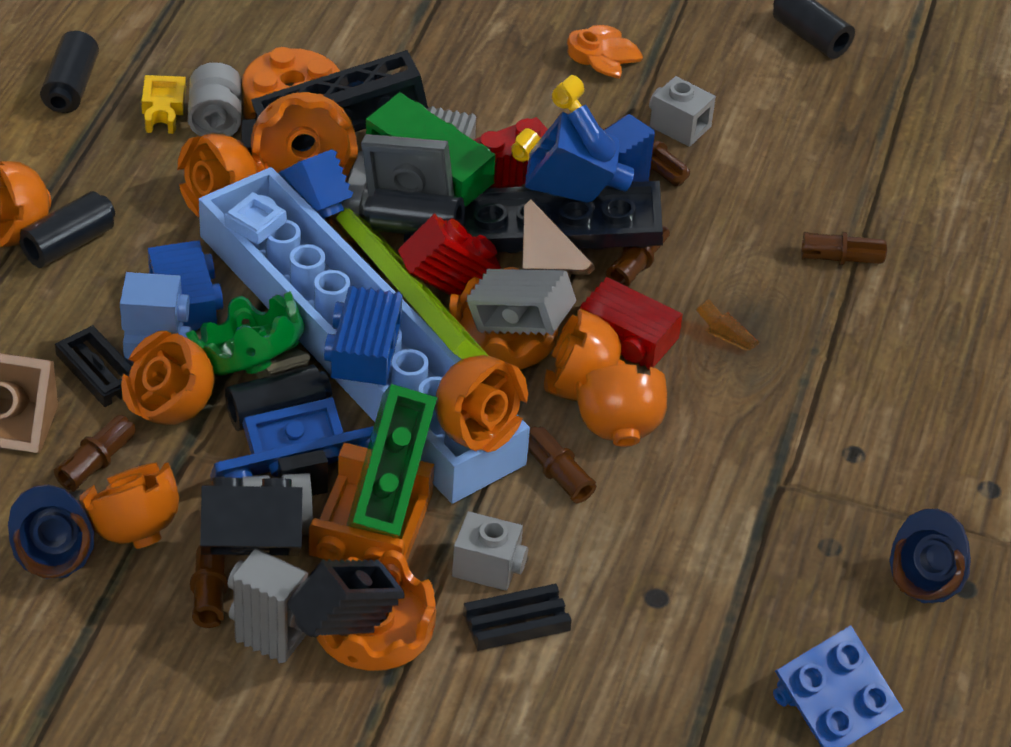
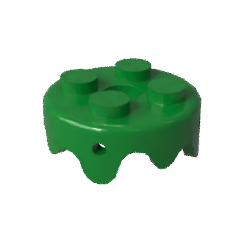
(251, 345)

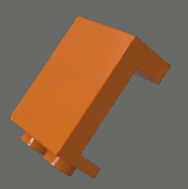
(334, 540)

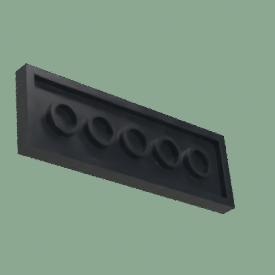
(607, 222)

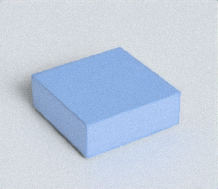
(255, 218)

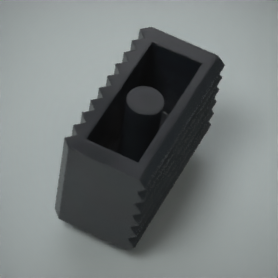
(344, 598)

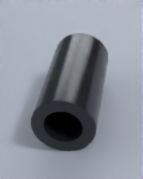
(815, 25)
(69, 72)
(407, 211)
(67, 228)
(276, 392)

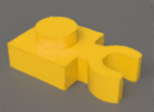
(163, 100)

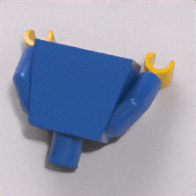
(574, 154)

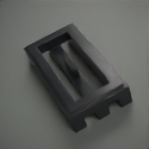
(84, 373)
(514, 611)

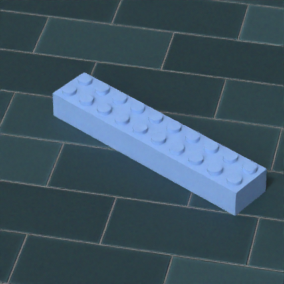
(318, 269)

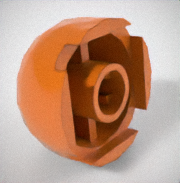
(211, 164)
(22, 200)
(582, 347)
(168, 379)
(481, 402)
(622, 403)
(134, 505)

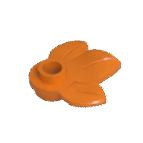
(602, 49)

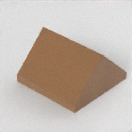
(548, 247)
(26, 401)

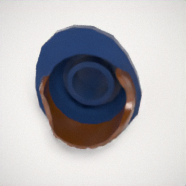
(50, 532)
(931, 556)

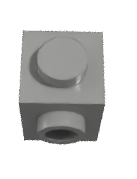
(681, 110)
(488, 551)

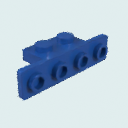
(291, 433)

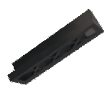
(360, 100)

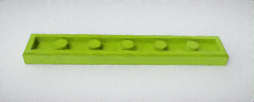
(411, 287)

